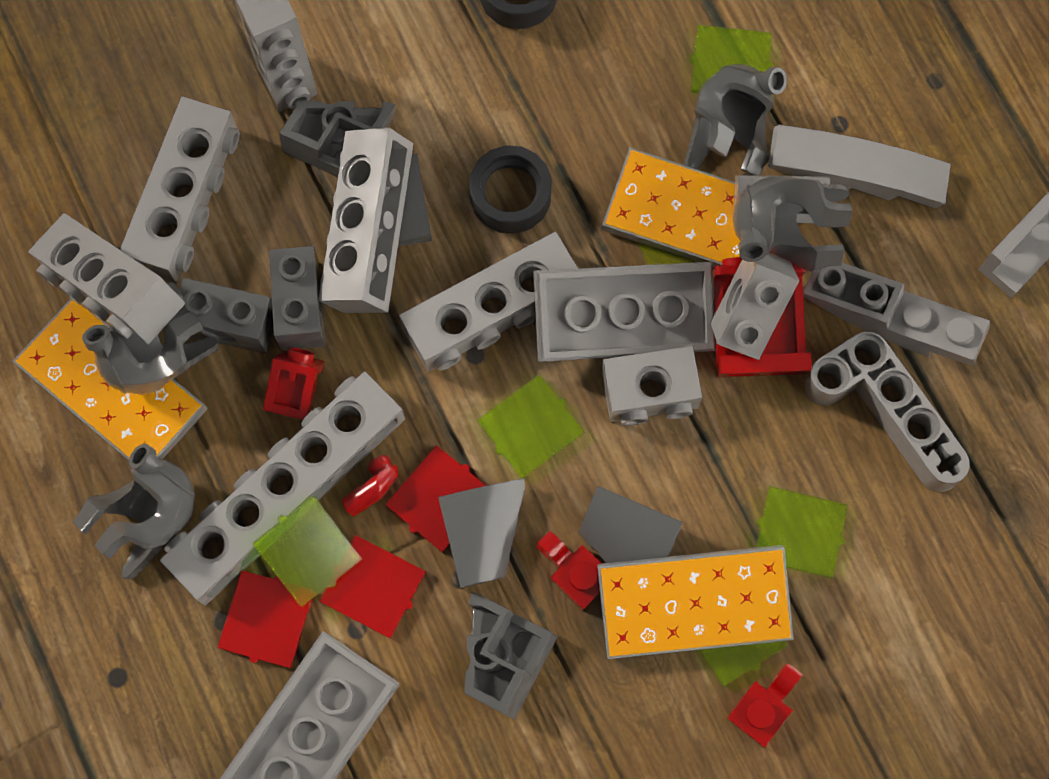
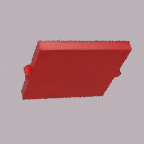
(418, 496)
(375, 588)
(264, 621)

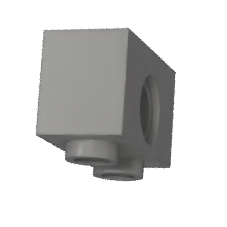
(754, 304)
(671, 368)

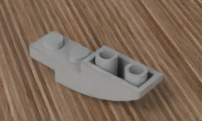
(897, 315)

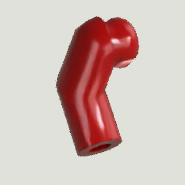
(374, 489)

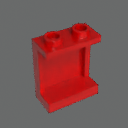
(787, 345)

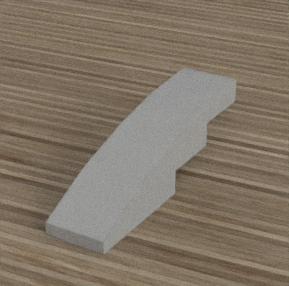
(860, 164)

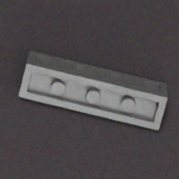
(1021, 251)

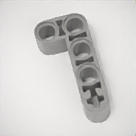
(892, 415)

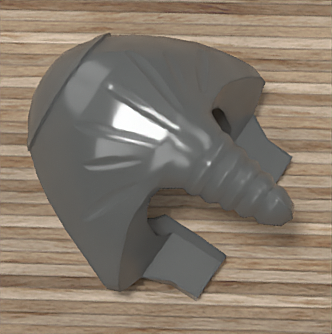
(735, 106)
(768, 214)
(144, 368)
(157, 498)

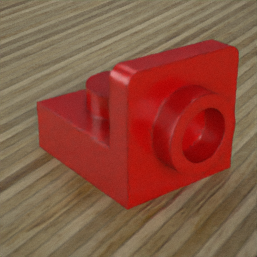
(292, 383)

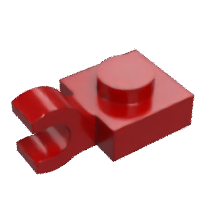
(576, 572)
(761, 710)

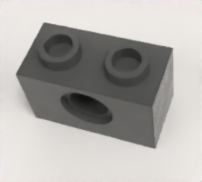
(295, 298)
(229, 315)

